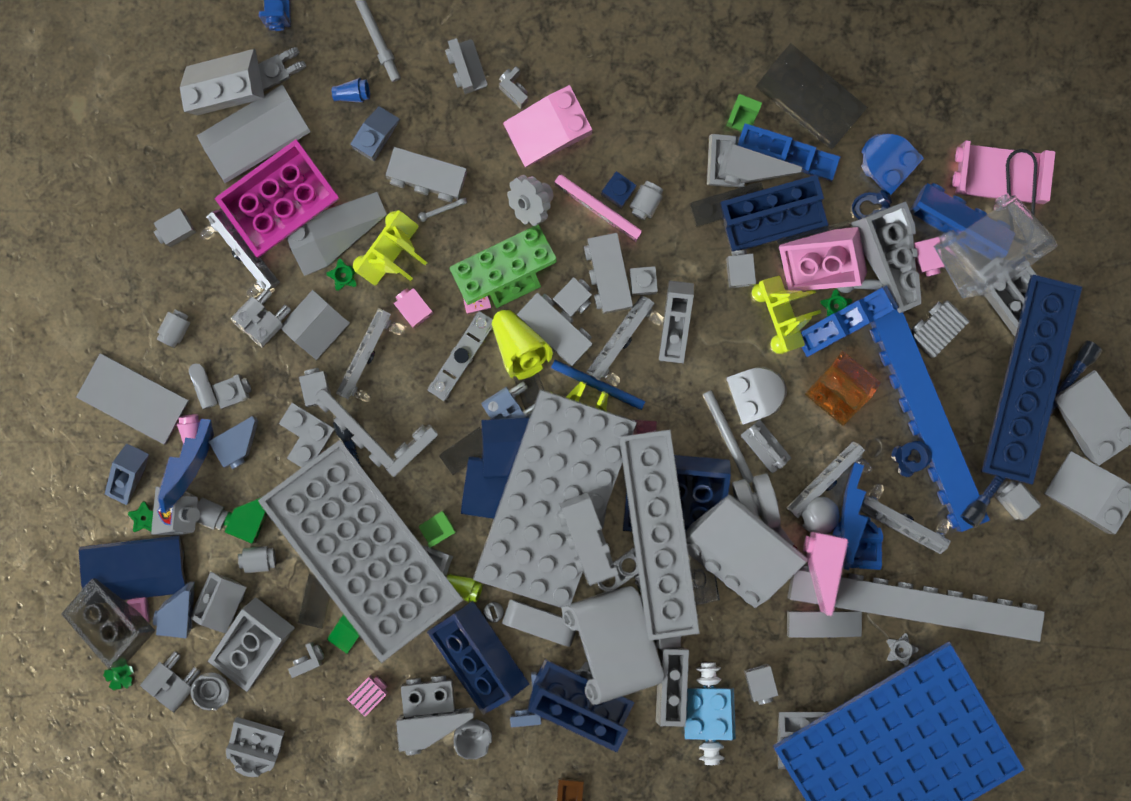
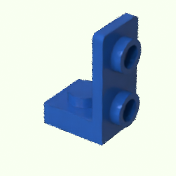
(276, 14)

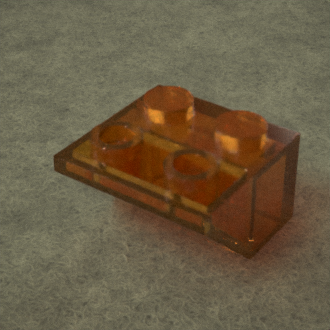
(843, 388)

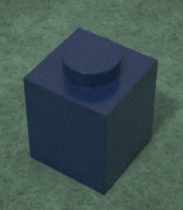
(618, 190)

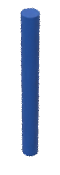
(598, 384)

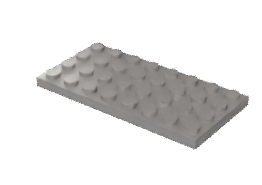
(561, 456)
(360, 551)

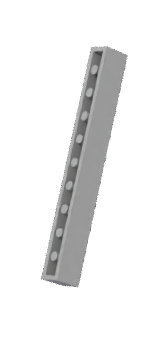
(926, 605)

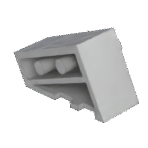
(587, 539)

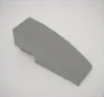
(819, 625)

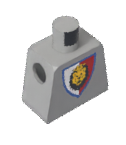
(179, 519)

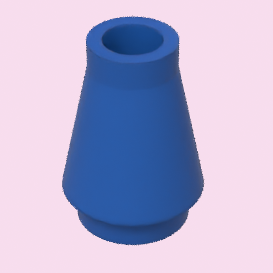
(352, 91)

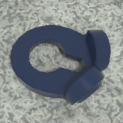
(876, 198)
(907, 467)

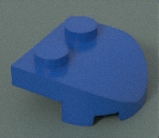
(889, 160)
(870, 546)

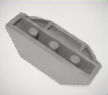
(1009, 298)

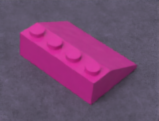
(276, 198)

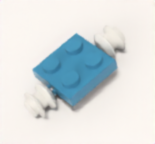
(710, 714)

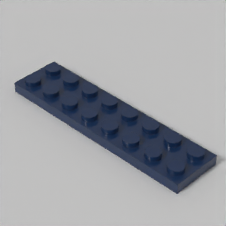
(1031, 379)

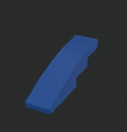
(786, 149)
(848, 320)
(183, 470)
(851, 523)

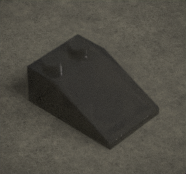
(107, 624)

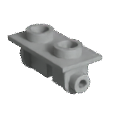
(766, 446)

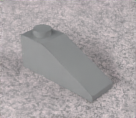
(747, 166)
(676, 321)

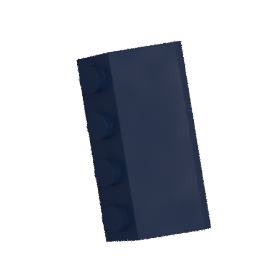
(478, 658)

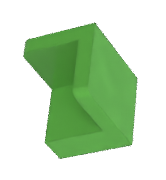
(743, 112)
(437, 529)

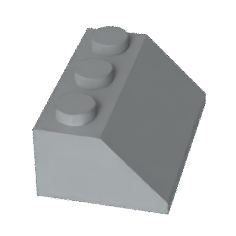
(221, 83)

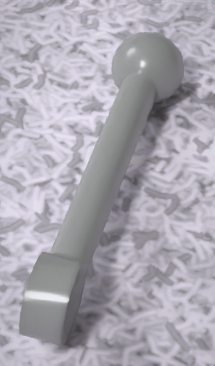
(423, 216)

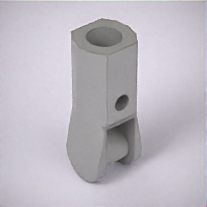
(202, 386)

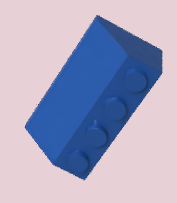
(944, 211)

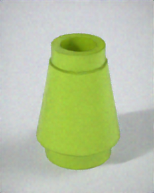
(466, 587)

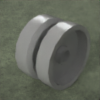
(761, 502)

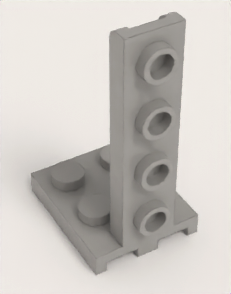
(361, 437)

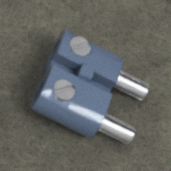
(505, 406)

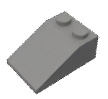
(1095, 418)
(1091, 493)
(250, 644)
(423, 730)

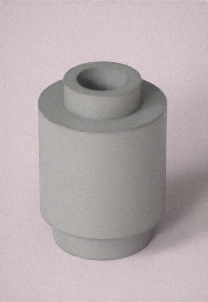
(646, 200)
(173, 328)
(211, 514)
(257, 559)

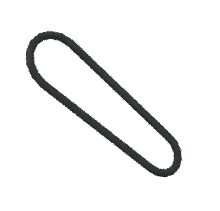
(1034, 175)

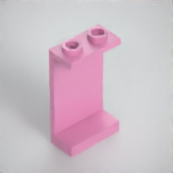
(984, 173)

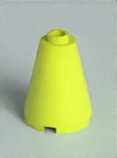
(519, 345)

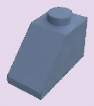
(374, 133)
(235, 443)
(126, 473)
(175, 612)

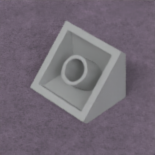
(314, 325)

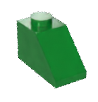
(246, 521)
(343, 635)

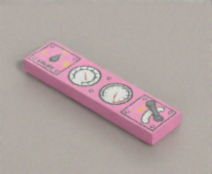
(598, 207)

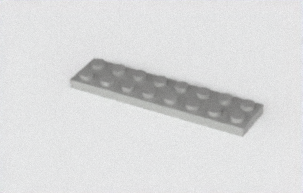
(659, 535)

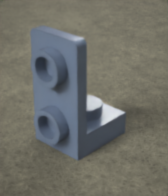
(522, 716)

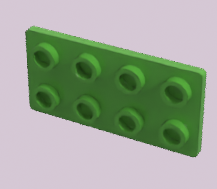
(505, 269)

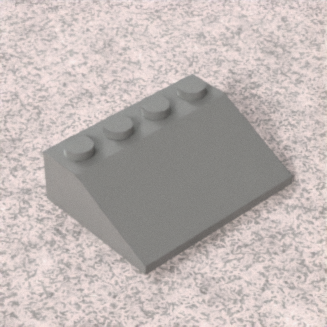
(742, 551)

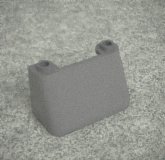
(615, 644)

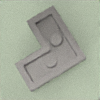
(312, 433)

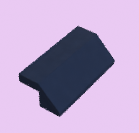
(774, 213)
(500, 445)
(481, 495)
(135, 567)
(562, 699)

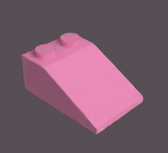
(548, 126)
(824, 260)
(825, 564)

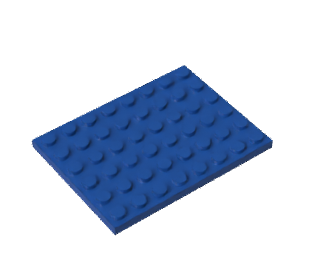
(904, 740)

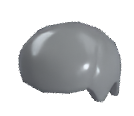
(821, 516)
(210, 691)
(472, 739)

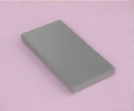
(132, 399)

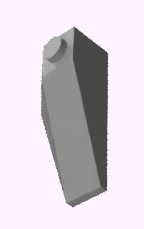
(334, 232)
(891, 252)

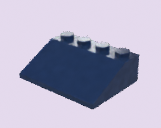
(700, 484)

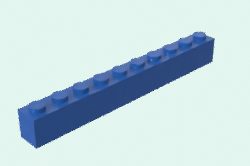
(926, 415)

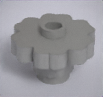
(530, 199)

